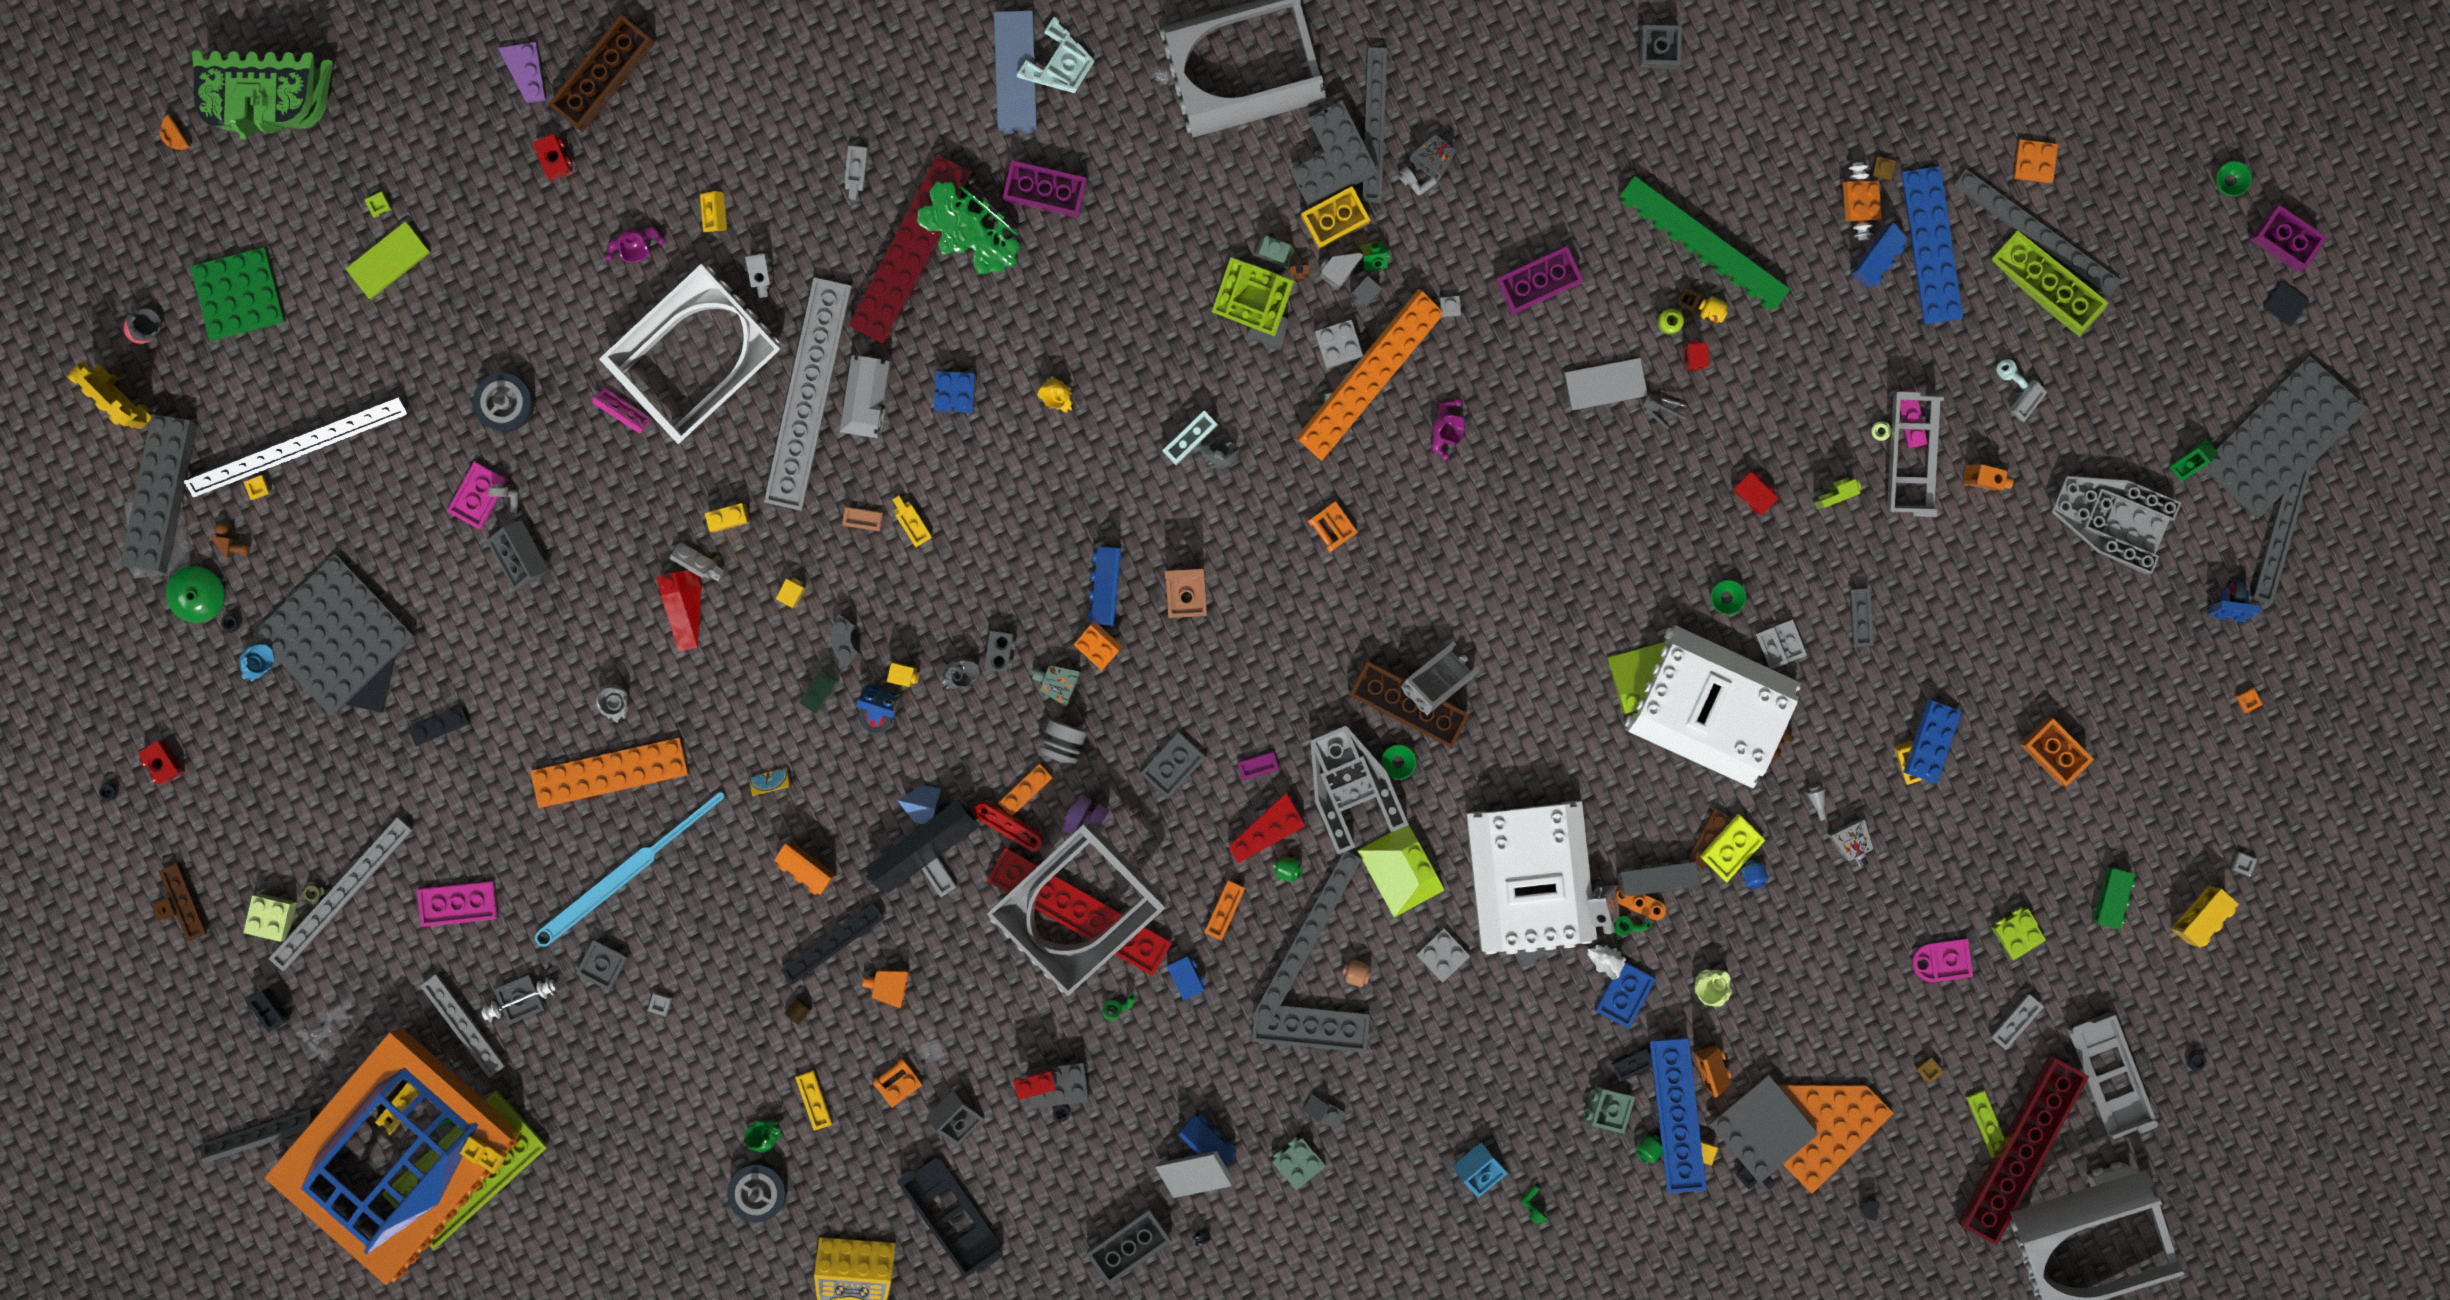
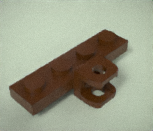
(179, 903)

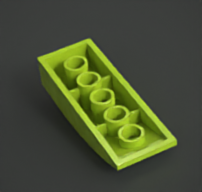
(2050, 283)

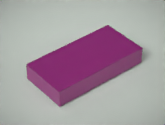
(1258, 765)

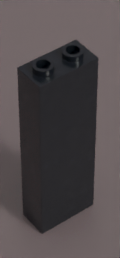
(921, 847)

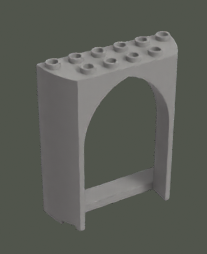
(1213, 113)
(1074, 963)
(2050, 1222)

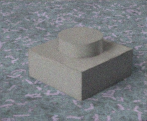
(1450, 306)

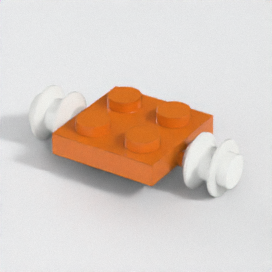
(1862, 201)

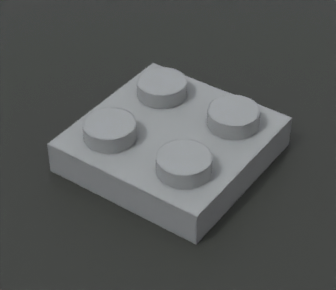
(1443, 955)

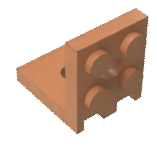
(1186, 581)

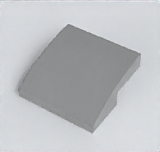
(1781, 644)

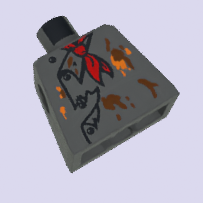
(1434, 156)

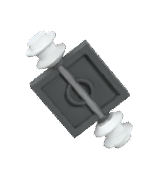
(519, 999)

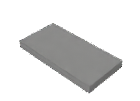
(1606, 384)
(1195, 1174)

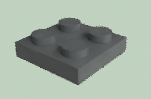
(602, 965)

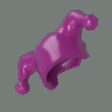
(633, 244)
(1447, 427)

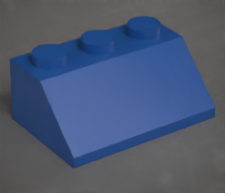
(1880, 256)
(1205, 1139)

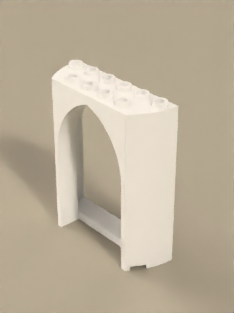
(695, 293)

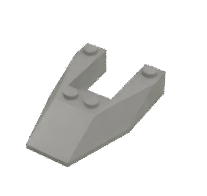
(1346, 777)

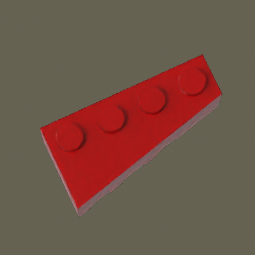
(1272, 826)

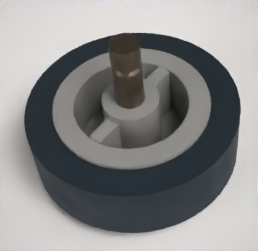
(503, 402)
(757, 1192)

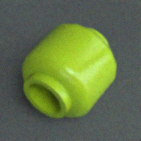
(1676, 318)

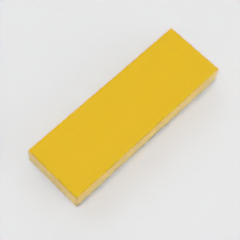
(813, 1100)

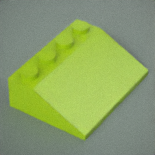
(1632, 672)

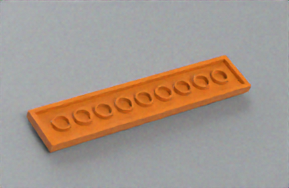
(1370, 375)

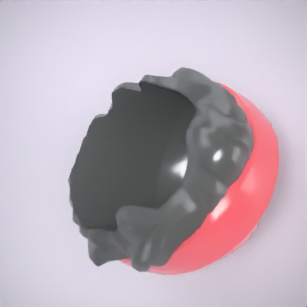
(142, 325)

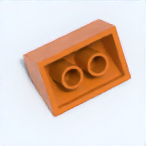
(804, 868)

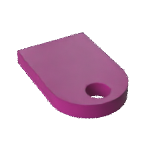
(1944, 960)

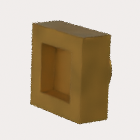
(1883, 168)
(1929, 1070)

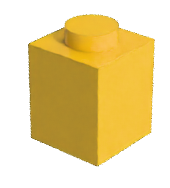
(791, 592)

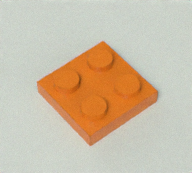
(2035, 161)
(1098, 645)

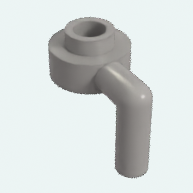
(1408, 177)
(500, 491)

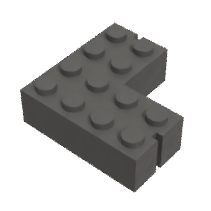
(1343, 161)

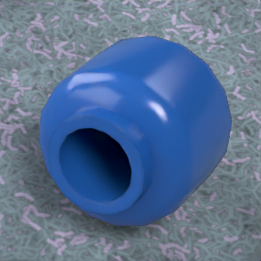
(1754, 874)

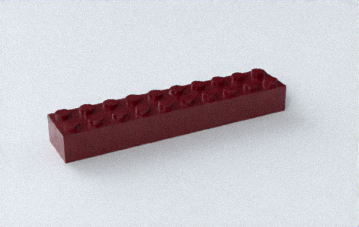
(905, 259)
(2023, 1150)

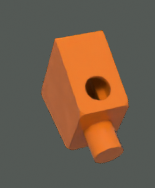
(1987, 477)
(888, 985)

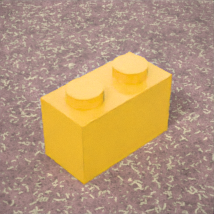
(727, 517)
(903, 674)

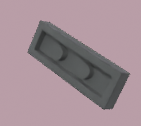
(1861, 617)

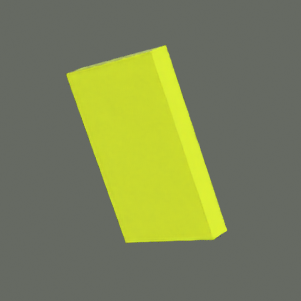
(1732, 848)

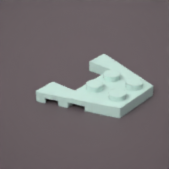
(1066, 66)

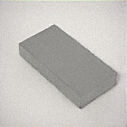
(2028, 400)
(939, 877)

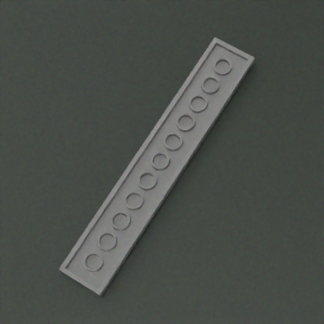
(808, 394)

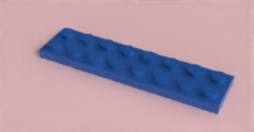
(1931, 245)
(1678, 1115)

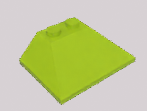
(1253, 296)
(1401, 870)

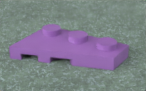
(526, 70)

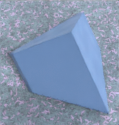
(921, 803)

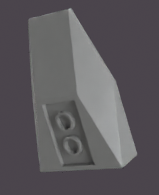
(2116, 518)

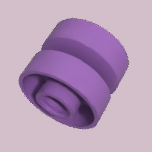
(1080, 814)

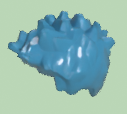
(256, 661)

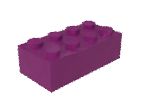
(1045, 189)
(1539, 281)

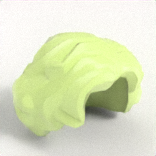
(1713, 987)

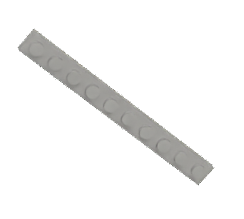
(341, 894)

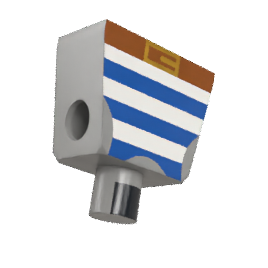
(760, 264)

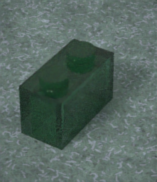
(819, 692)

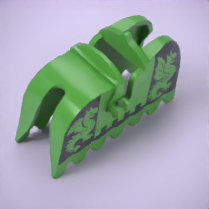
(260, 93)

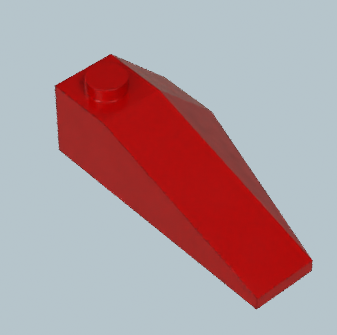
(682, 601)

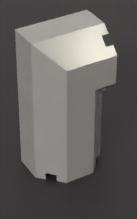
(865, 396)

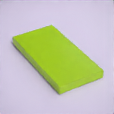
(388, 260)

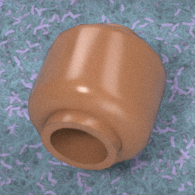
(1357, 973)

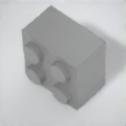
(1338, 344)

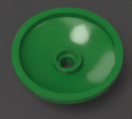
(207, 591)

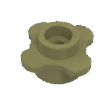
(307, 893)

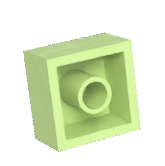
(270, 917)

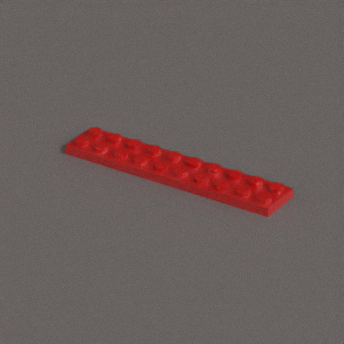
(1079, 911)

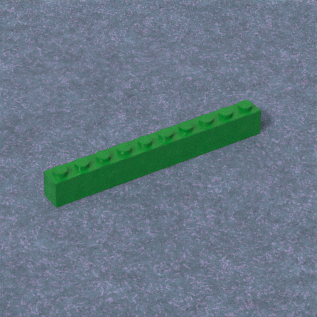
(1703, 243)

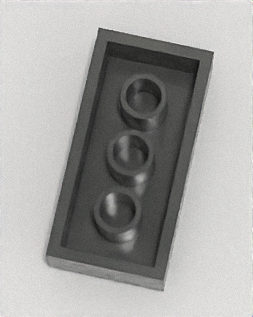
(1129, 1245)

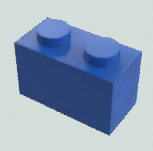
(1186, 977)

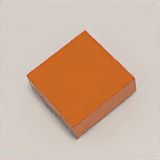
(2248, 700)

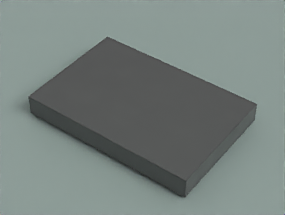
(1173, 765)

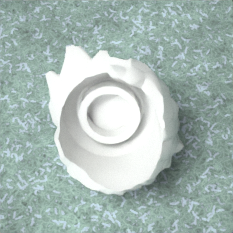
(1607, 960)

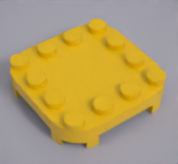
(100, 386)

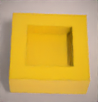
(257, 487)

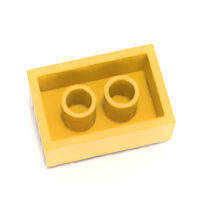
(1335, 218)
(2205, 916)

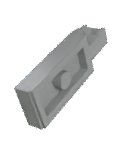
(855, 170)
(696, 562)

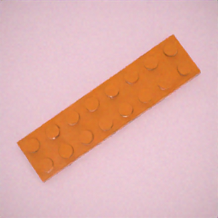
(609, 772)

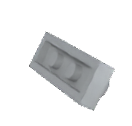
(2017, 1021)

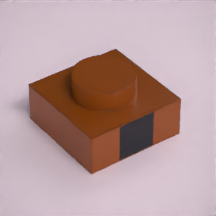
(1299, 272)

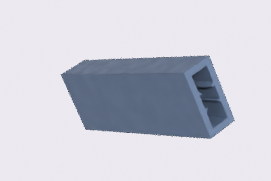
(1012, 48)

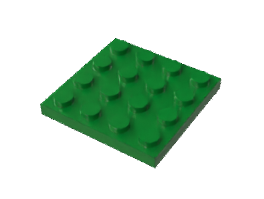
(238, 294)

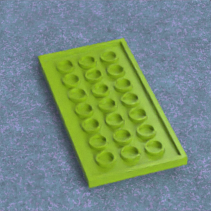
(518, 1158)

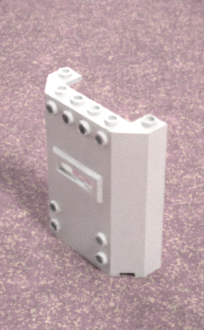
(1743, 721)
(1530, 850)

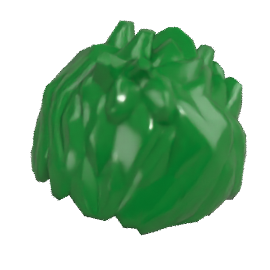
(762, 1135)

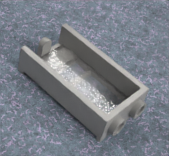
(1438, 679)

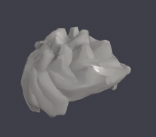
(612, 701)

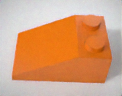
(1712, 1069)

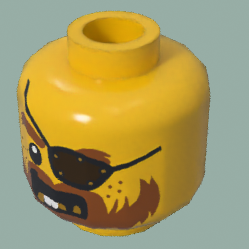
(1713, 310)

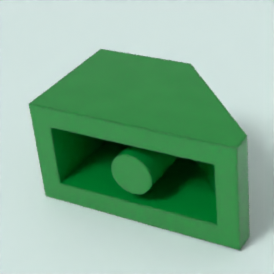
(2194, 460)

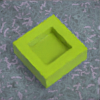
(378, 204)

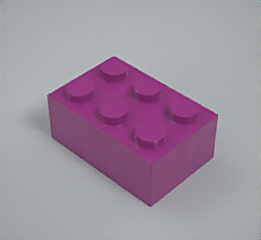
(2288, 238)

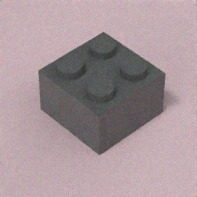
(1660, 46)

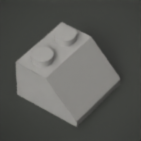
(1339, 269)

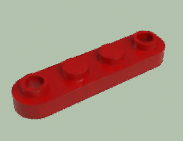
(1008, 826)

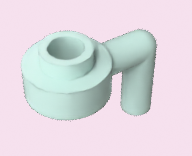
(2011, 373)

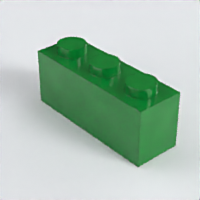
(2114, 898)

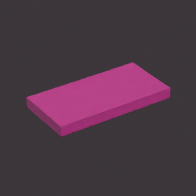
(457, 903)

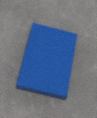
(1625, 995)

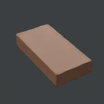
(862, 519)

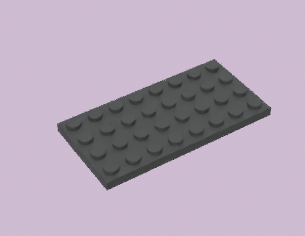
(2284, 437)

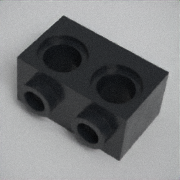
(268, 1010)

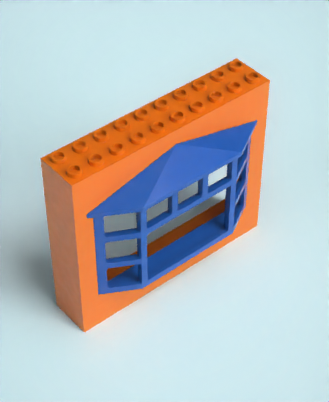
(438, 1192)

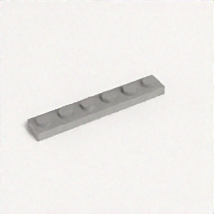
(463, 1025)

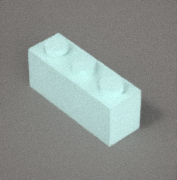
(1190, 438)

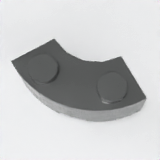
(842, 640)

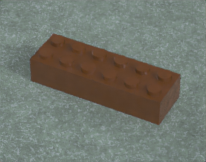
(601, 73)
(1385, 694)

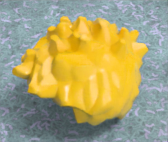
(1055, 394)

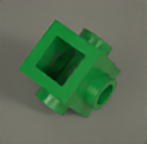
(1375, 256)

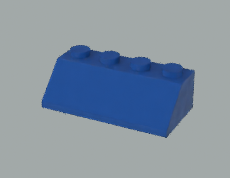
(1105, 586)

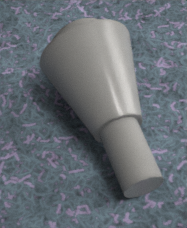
(1817, 797)

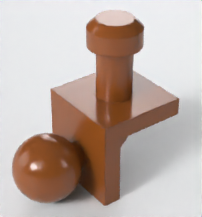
(227, 545)

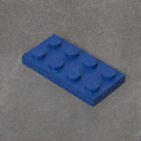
(1932, 741)

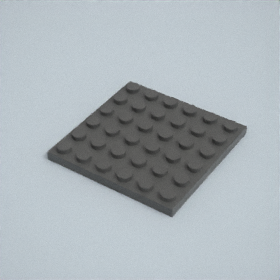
(334, 634)

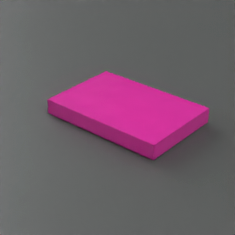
(472, 497)

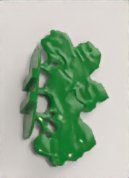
(964, 229)

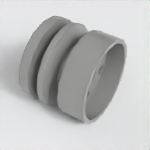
(1062, 742)

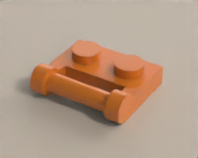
(1338, 523)
(901, 1087)

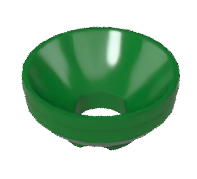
(2241, 175)
(1737, 601)
(1403, 771)

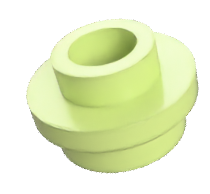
(1875, 430)

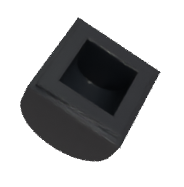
(1869, 1208)

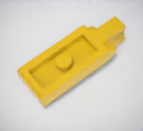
(911, 522)

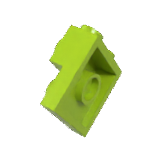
(1840, 491)
(2018, 932)

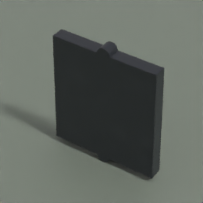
(2286, 304)

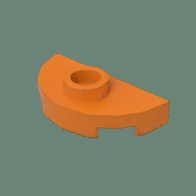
(172, 135)

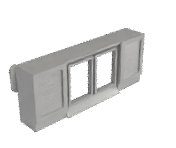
(2128, 1111)

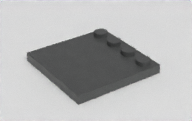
(1763, 1128)

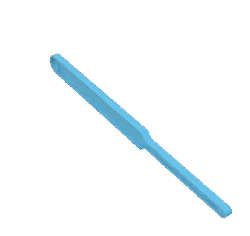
(617, 879)

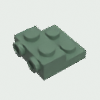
(1609, 1109)
(1298, 1162)

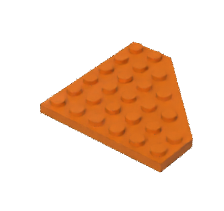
(1844, 1121)

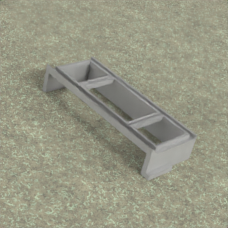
(1927, 510)

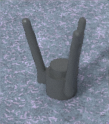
(1654, 402)

